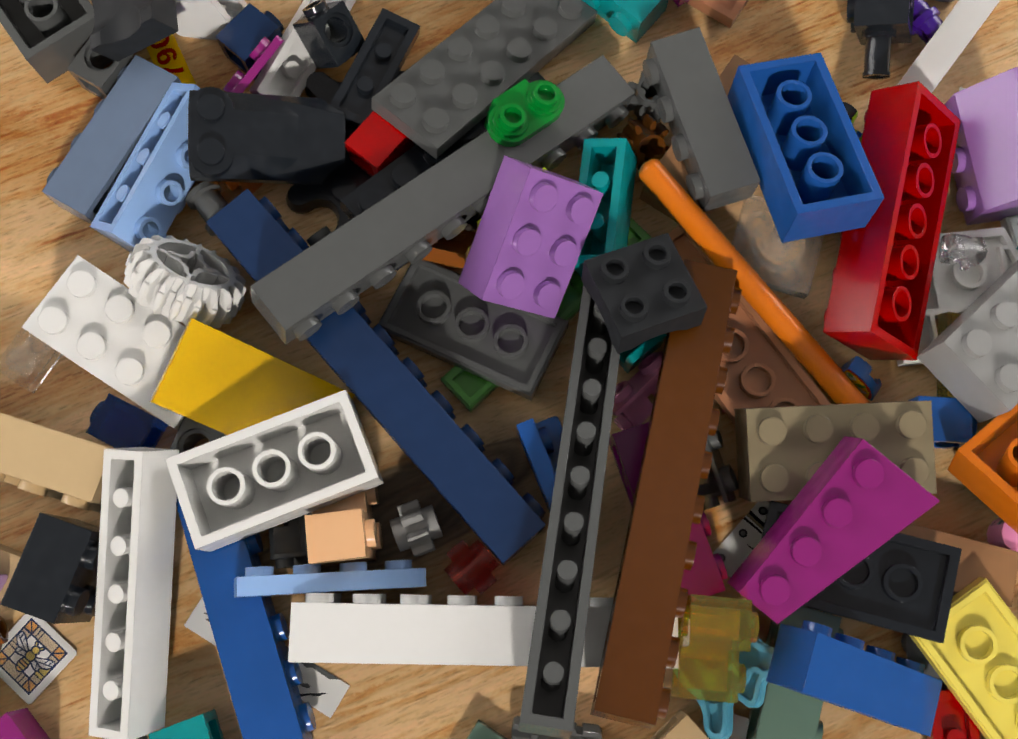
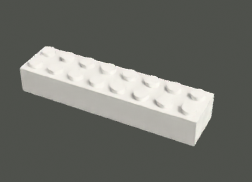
(427, 632)

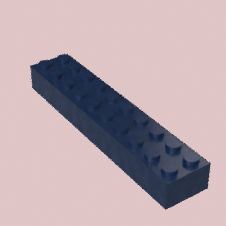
(393, 391)

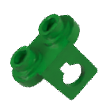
(523, 112)

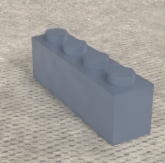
(108, 139)

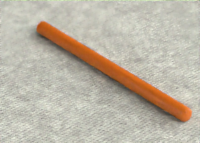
(753, 287)

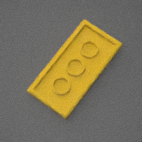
(232, 383)

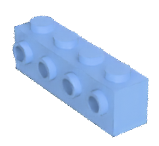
(154, 177)

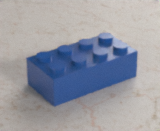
(804, 147)

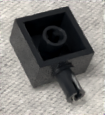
(877, 27)

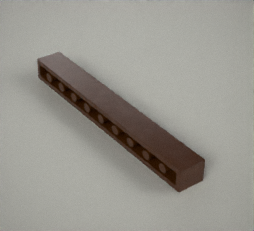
(663, 511)

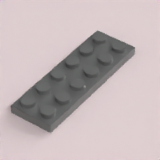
(485, 57)

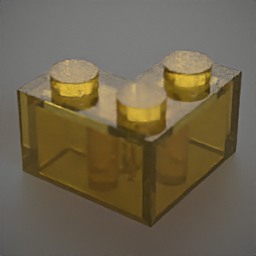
(710, 646)

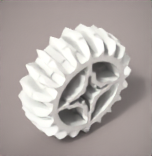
(184, 281)

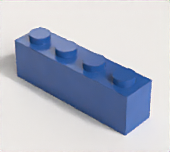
(854, 678)

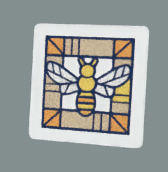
(33, 657)

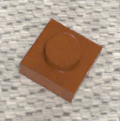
(453, 251)

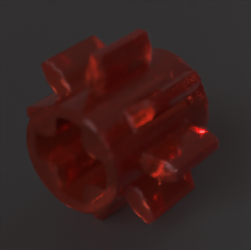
(471, 567)

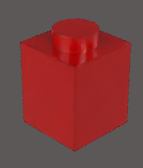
(376, 144)

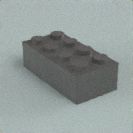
(48, 31)

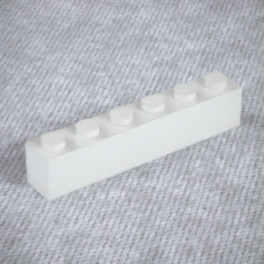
(133, 593)

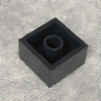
(57, 571)

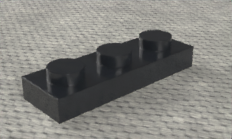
(375, 65)

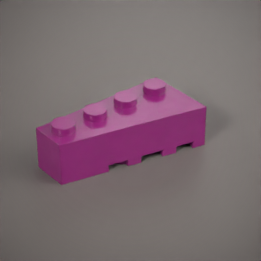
(829, 527)

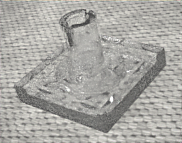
(783, 266)

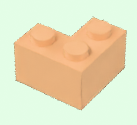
(344, 531)

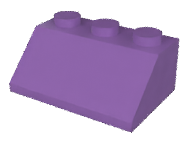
(987, 148)

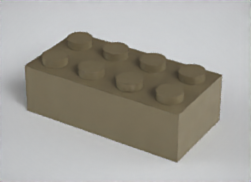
(789, 443)

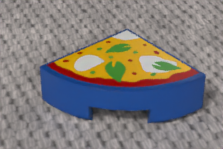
(858, 373)

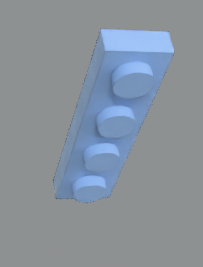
(309, 579)

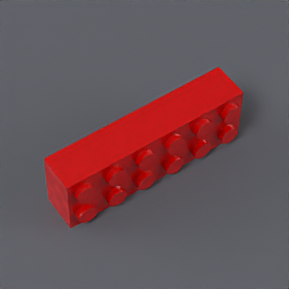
(889, 264)

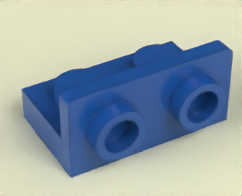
(542, 447)

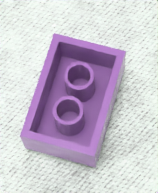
(529, 238)

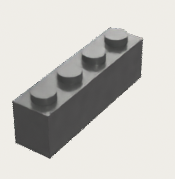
(700, 120)

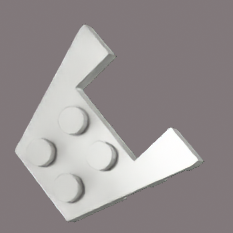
(957, 289)

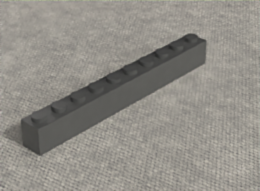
(426, 209)
(571, 532)

